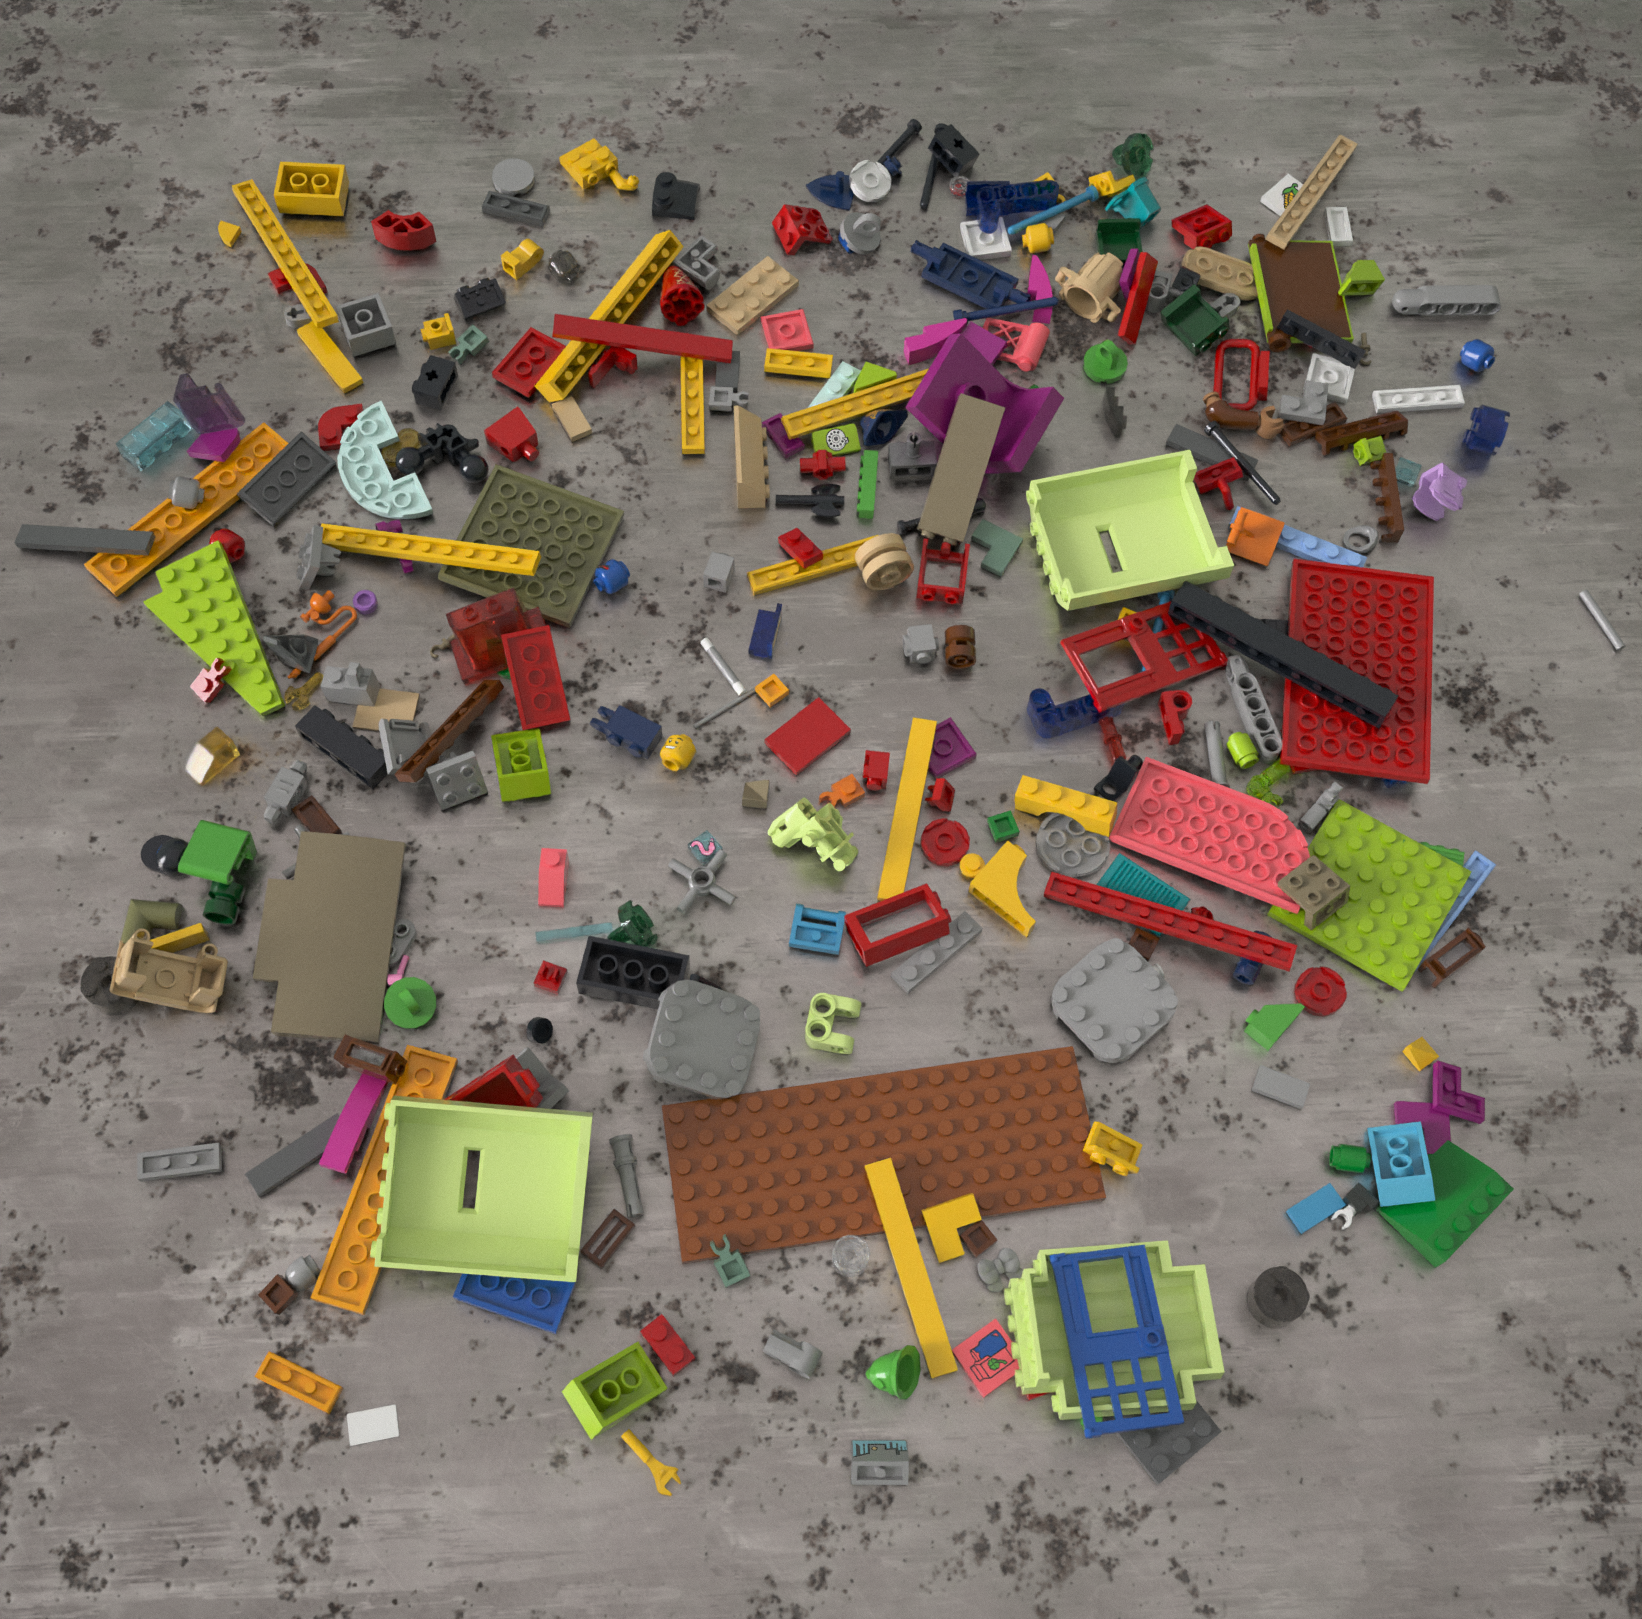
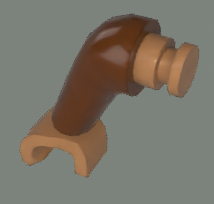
(1237, 419)

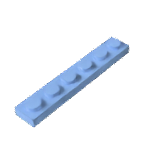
(1313, 548)

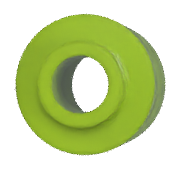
(1242, 750)

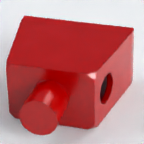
(513, 436)

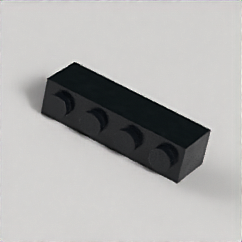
(343, 746)

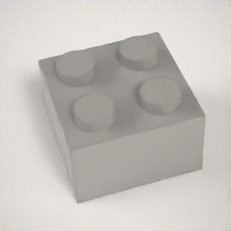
(366, 324)

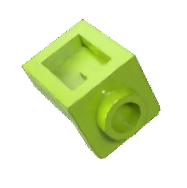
(1369, 450)

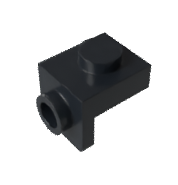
(1185, 279)

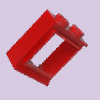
(942, 593)

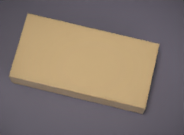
(571, 418)

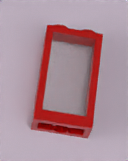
(897, 924)

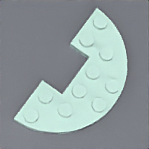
(367, 474)

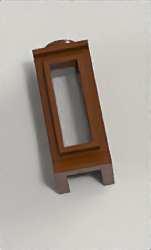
(1453, 956)
(370, 1059)

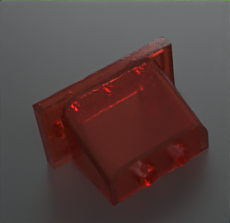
(479, 631)

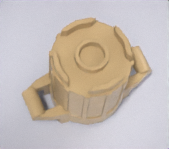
(1092, 287)

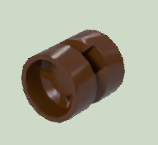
(960, 646)

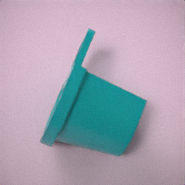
(1136, 202)

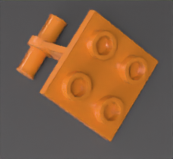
(1254, 536)

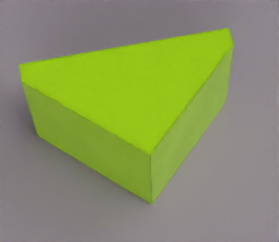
(873, 375)

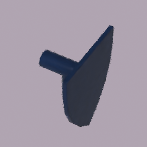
(833, 190)

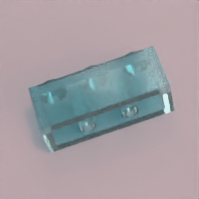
(153, 436)

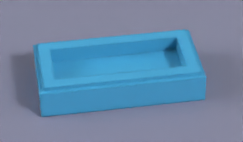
(1315, 1208)

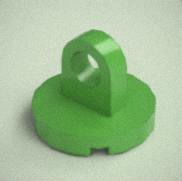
(1105, 362)
(410, 1002)

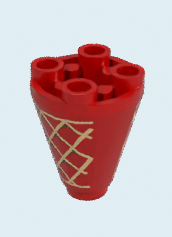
(679, 297)

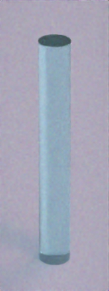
(574, 932)

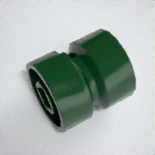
(223, 906)

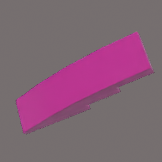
(353, 1123)

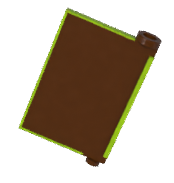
(1301, 280)

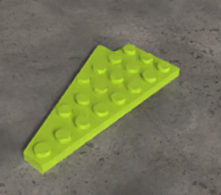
(211, 616)

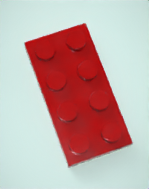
(535, 677)

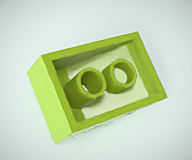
(521, 765)
(613, 1390)

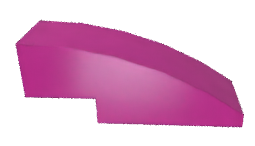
(1039, 288)
(928, 344)

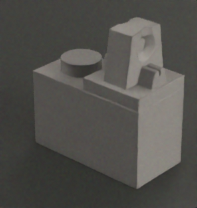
(350, 685)

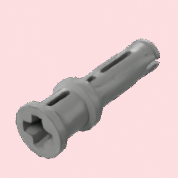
(625, 1163)

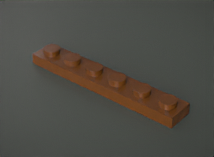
(446, 734)

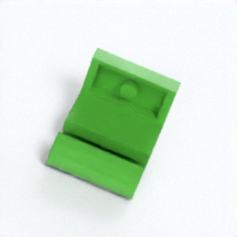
(216, 851)

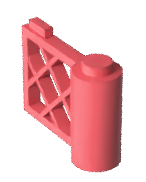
(1029, 343)

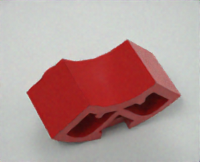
(404, 232)

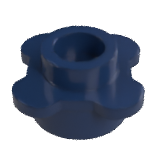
(893, 165)

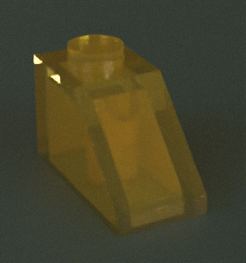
(211, 756)

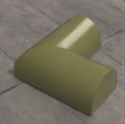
(150, 915)

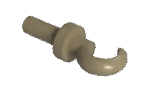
(1365, 346)
(446, 643)

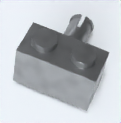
(912, 459)

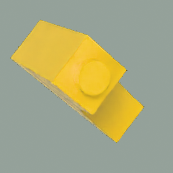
(998, 887)

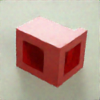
(876, 769)

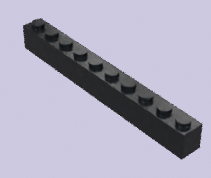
(1282, 654)

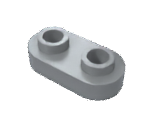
(403, 941)

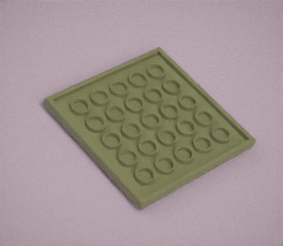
(544, 518)

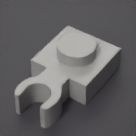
(723, 399)

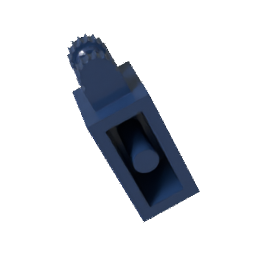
(629, 730)

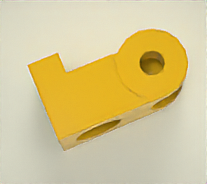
(522, 258)

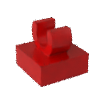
(942, 795)
(550, 977)

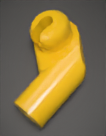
(624, 184)

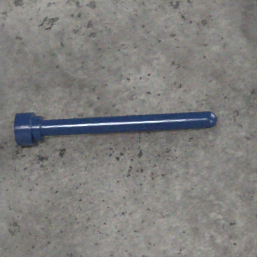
(1004, 310)

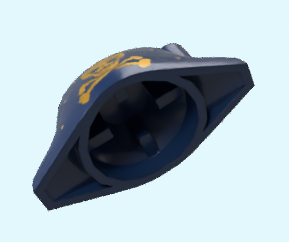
(881, 425)

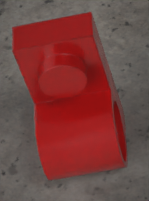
(1173, 715)

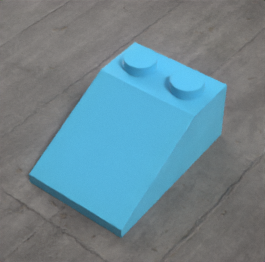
(1401, 1164)

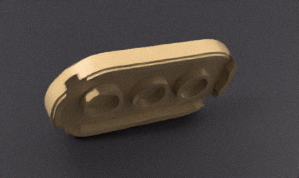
(1222, 272)

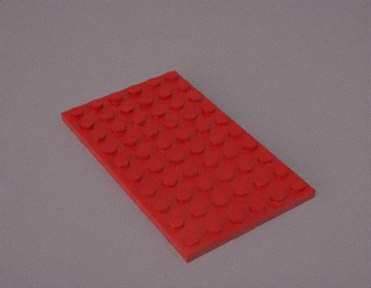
(1381, 630)

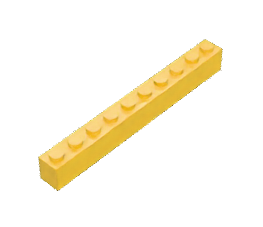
(614, 308)

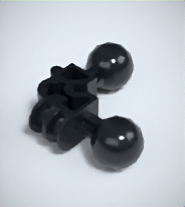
(436, 444)

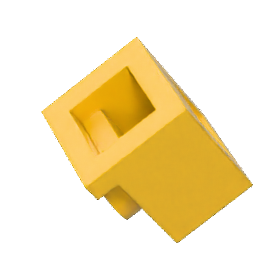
(438, 332)

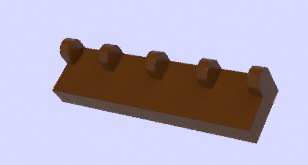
(1360, 429)
(1390, 498)

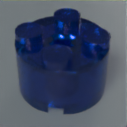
(1486, 430)

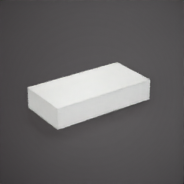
(1338, 226)

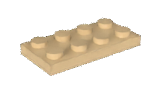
(752, 295)

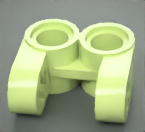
(837, 1006)

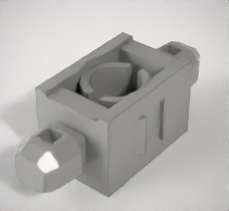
(285, 791)

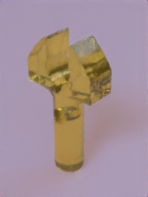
(302, 692)

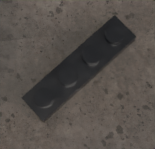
(1321, 339)

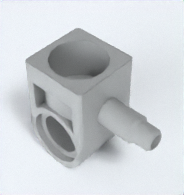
(1160, 290)

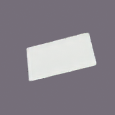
(372, 1425)

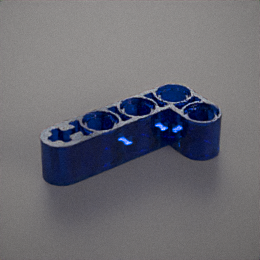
(1012, 199)
(1057, 714)

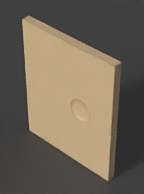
(388, 705)

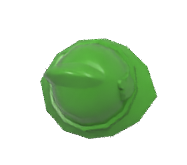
(896, 1372)

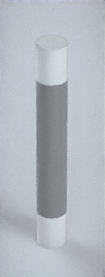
(723, 666)

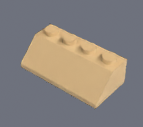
(750, 459)

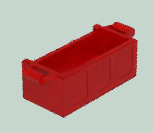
(502, 1085)

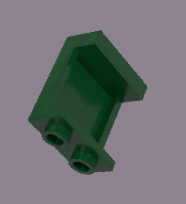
(1118, 237)
(1194, 321)

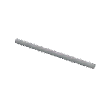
(724, 708)

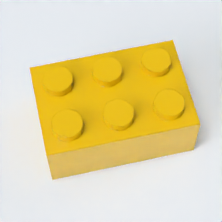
(311, 188)

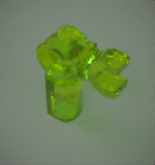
(1259, 784)

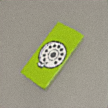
(837, 440)

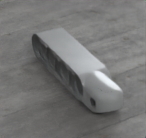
(1448, 300)
(1252, 718)

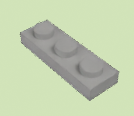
(179, 1162)

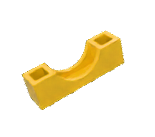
(1090, 811)

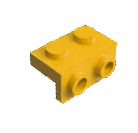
(1108, 186)
(1113, 1148)

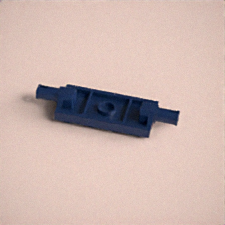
(968, 276)

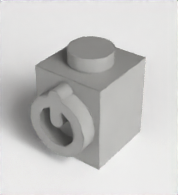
(920, 644)

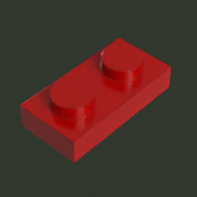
(800, 548)
(667, 1345)

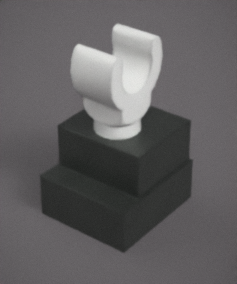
(1356, 1200)

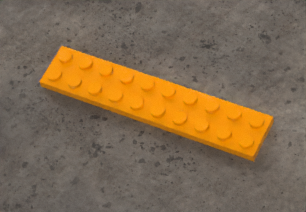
(177, 524)
(348, 1269)

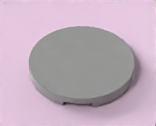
(1069, 848)

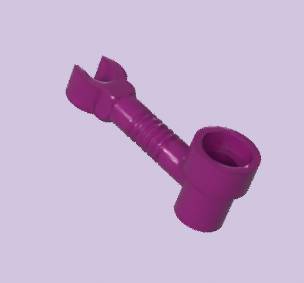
(395, 527)

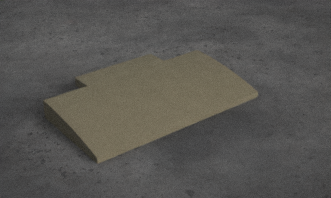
(331, 936)

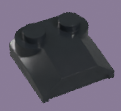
(674, 197)

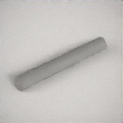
(1602, 620)

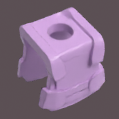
(1438, 489)

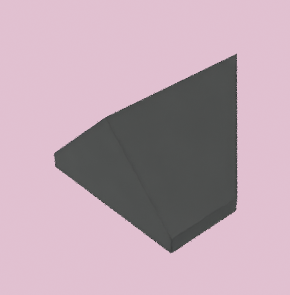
(293, 650)

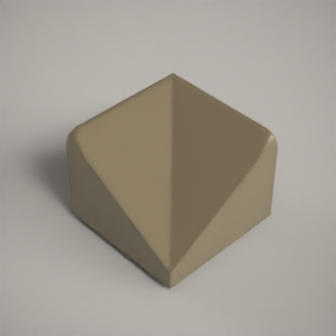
(756, 794)

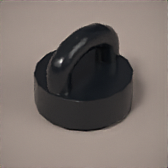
(539, 1030)

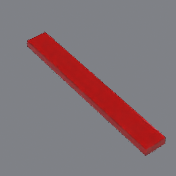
(642, 338)

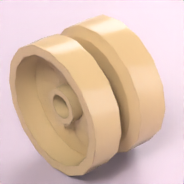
(884, 561)

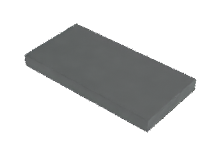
(286, 478)

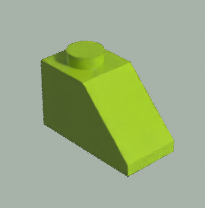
(1362, 279)

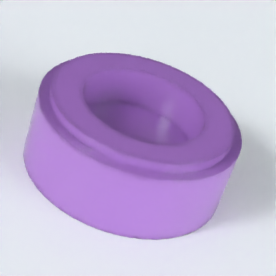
(365, 602)

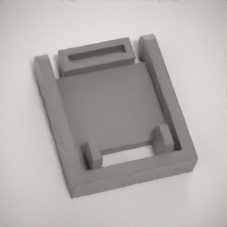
(401, 740)

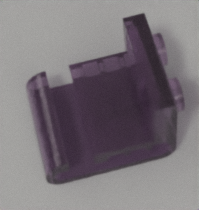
(206, 410)

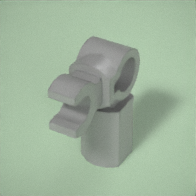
(1320, 808)

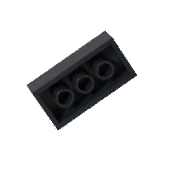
(629, 971)

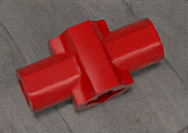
(822, 464)

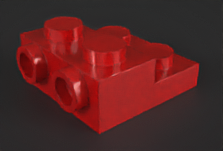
(1203, 227)

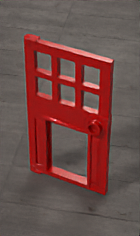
(1159, 669)

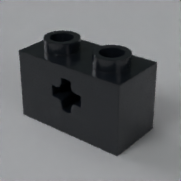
(953, 150)
(435, 382)

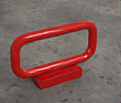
(1258, 373)

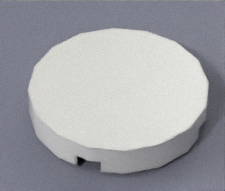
(870, 181)

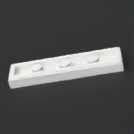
(1418, 399)

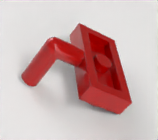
(1219, 476)

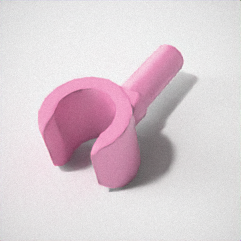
(400, 971)

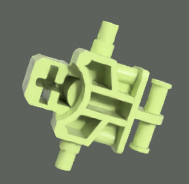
(816, 829)

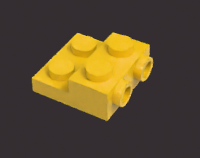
(589, 163)

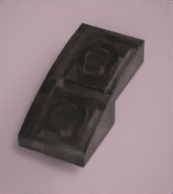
(1113, 413)

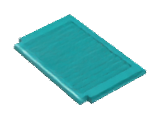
(1134, 880)

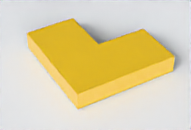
(943, 1222)

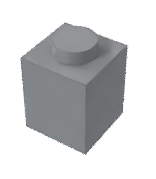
(719, 571)

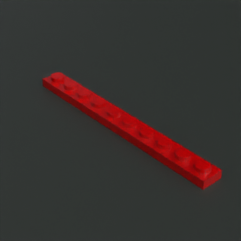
(1170, 921)

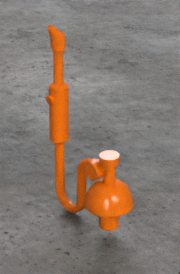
(320, 605)

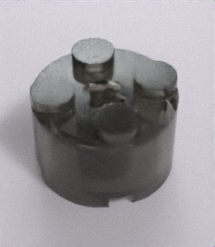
(96, 987)
(1288, 1286)

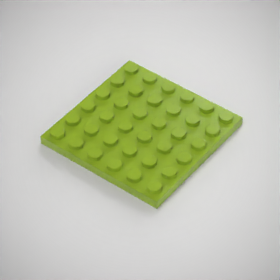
(1394, 895)

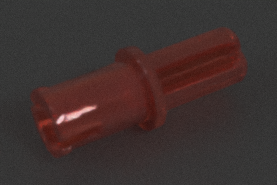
(1112, 738)

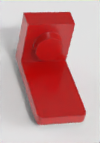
(616, 356)

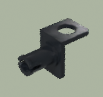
(1119, 777)

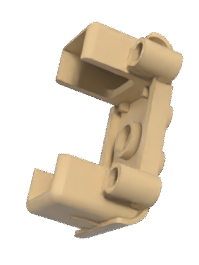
(167, 976)

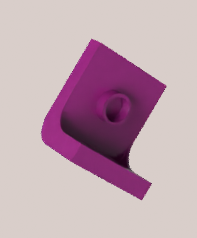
(966, 371)

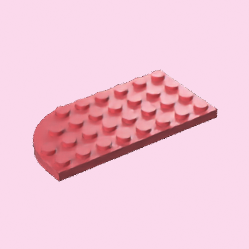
(1211, 832)

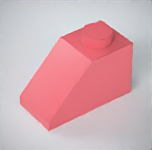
(553, 877)

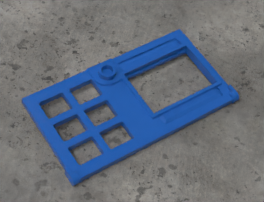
(1118, 1345)

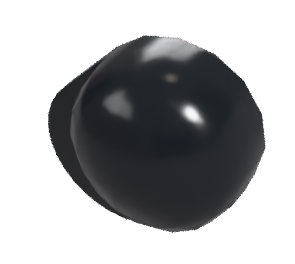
(163, 854)

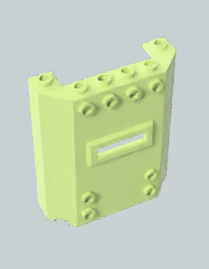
(1151, 522)
(525, 1194)

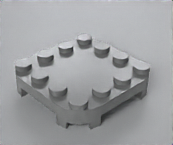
(1114, 1001)
(703, 1039)

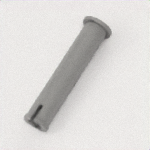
(1215, 753)

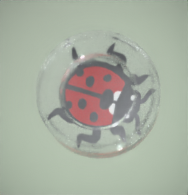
(958, 186)

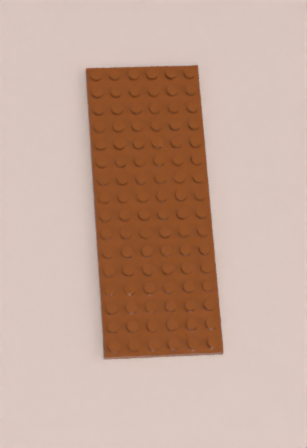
(793, 1159)

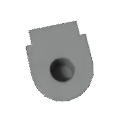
(302, 1273)

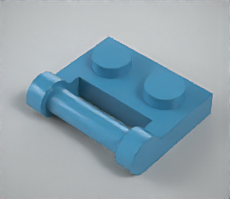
(817, 936)

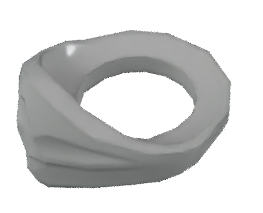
(1365, 530)

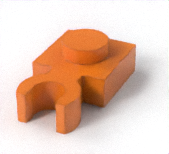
(844, 791)

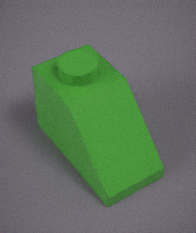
(1271, 1022)

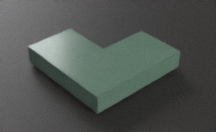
(1001, 543)

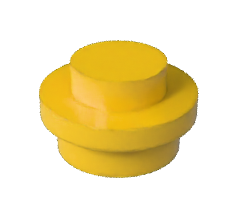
(971, 865)

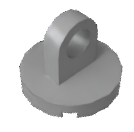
(861, 232)

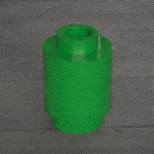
(1349, 1158)

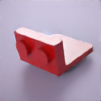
(799, 224)

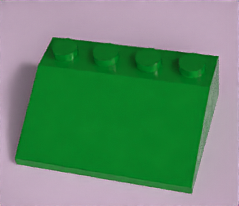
(1464, 1198)

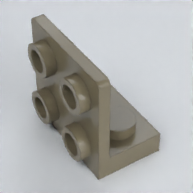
(1315, 890)

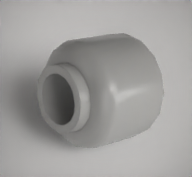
(185, 492)

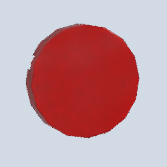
(944, 842)
(1320, 991)

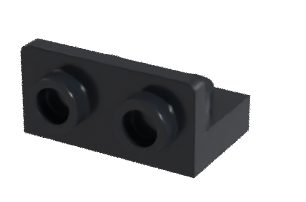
(479, 298)

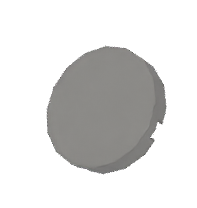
(513, 177)

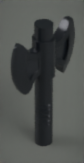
(823, 500)

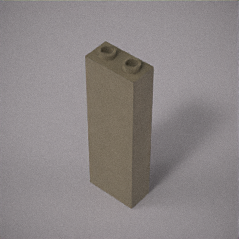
(960, 469)

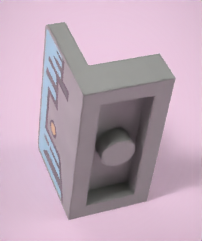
(879, 1462)

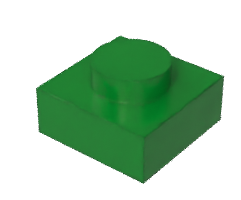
(1003, 826)

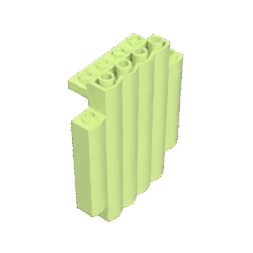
(1042, 1341)

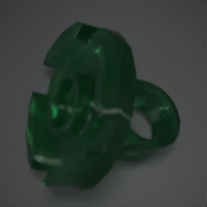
(1134, 154)
(634, 926)

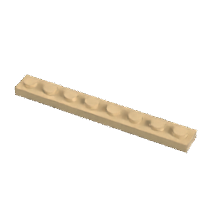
(1311, 192)

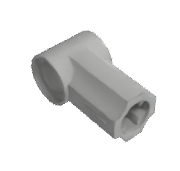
(798, 1355)

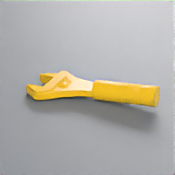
(661, 1472)

